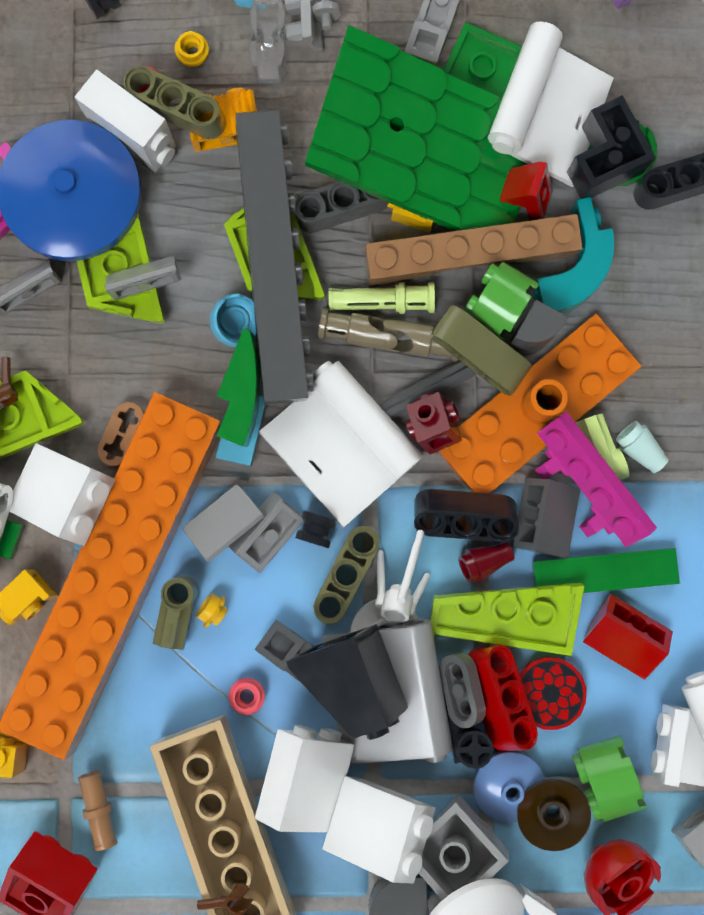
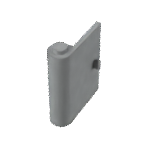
(425, 724)

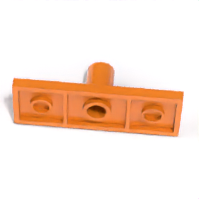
(568, 377)

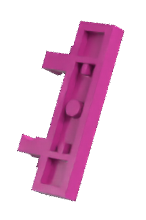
(611, 501)

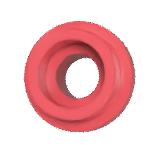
(238, 704)

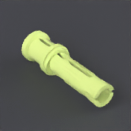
(398, 298)

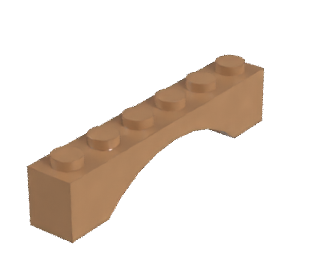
(455, 250)

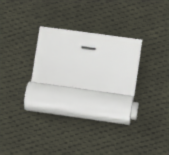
(545, 101)
(346, 439)

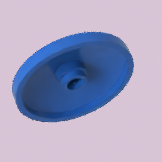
(69, 190)

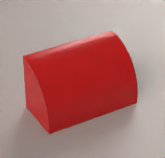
(628, 637)

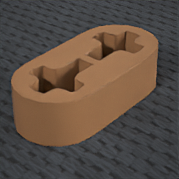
(114, 431)

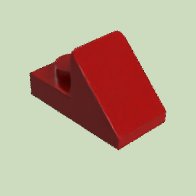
(529, 188)

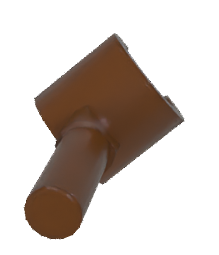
(7, 391)
(234, 902)

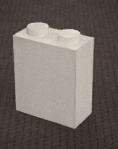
(127, 118)
(60, 494)
(303, 779)
(379, 830)

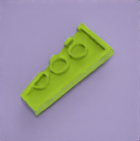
(516, 617)

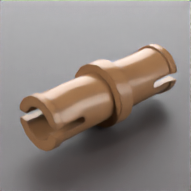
(97, 810)

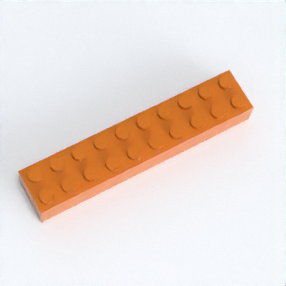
(111, 578)

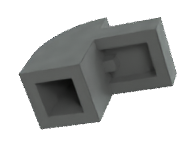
(399, 898)

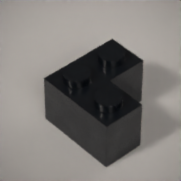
(616, 153)

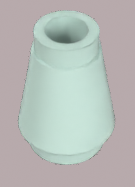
(641, 446)

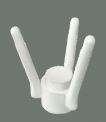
(398, 603)

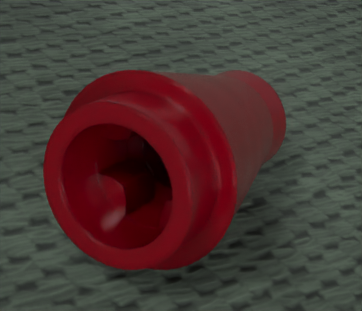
(484, 561)

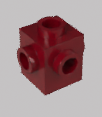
(433, 422)

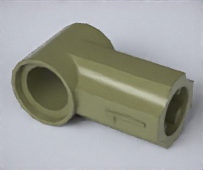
(174, 615)

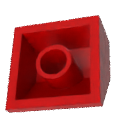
(46, 878)

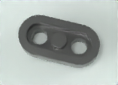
(462, 688)

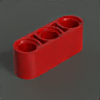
(507, 707)

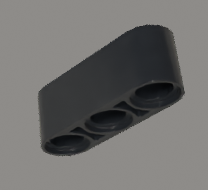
(670, 184)
(466, 515)

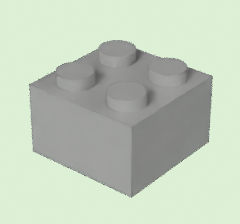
(460, 849)

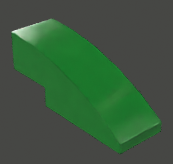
(242, 390)

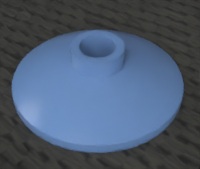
(504, 772)

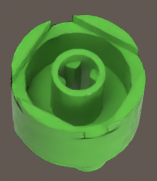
(502, 298)
(611, 778)

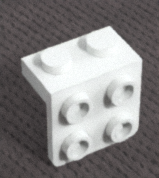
(678, 748)

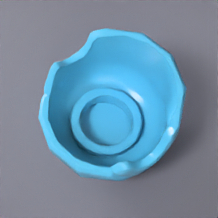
(230, 317)

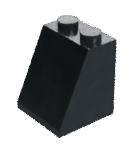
(353, 682)

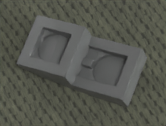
(281, 645)

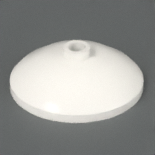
(482, 898)

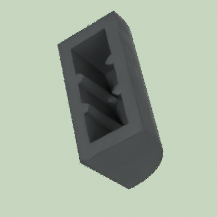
(537, 329)
(547, 517)

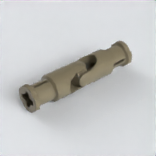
(380, 333)

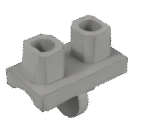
(315, 17)

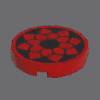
(553, 692)

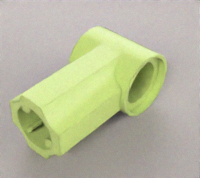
(599, 435)

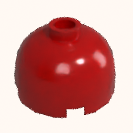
(620, 877)

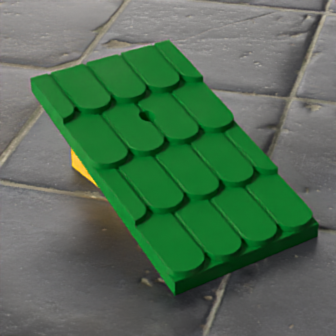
(411, 136)

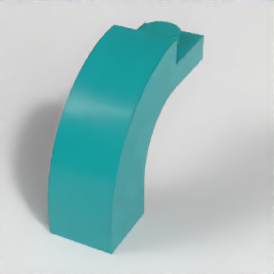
(574, 287)

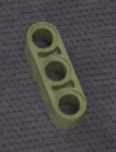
(164, 90)
(481, 350)
(346, 593)

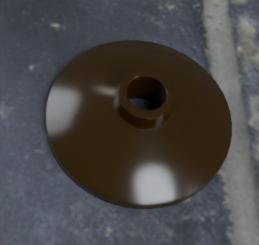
(555, 830)

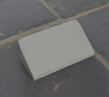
(142, 278)
(27, 286)
(222, 522)
(268, 535)

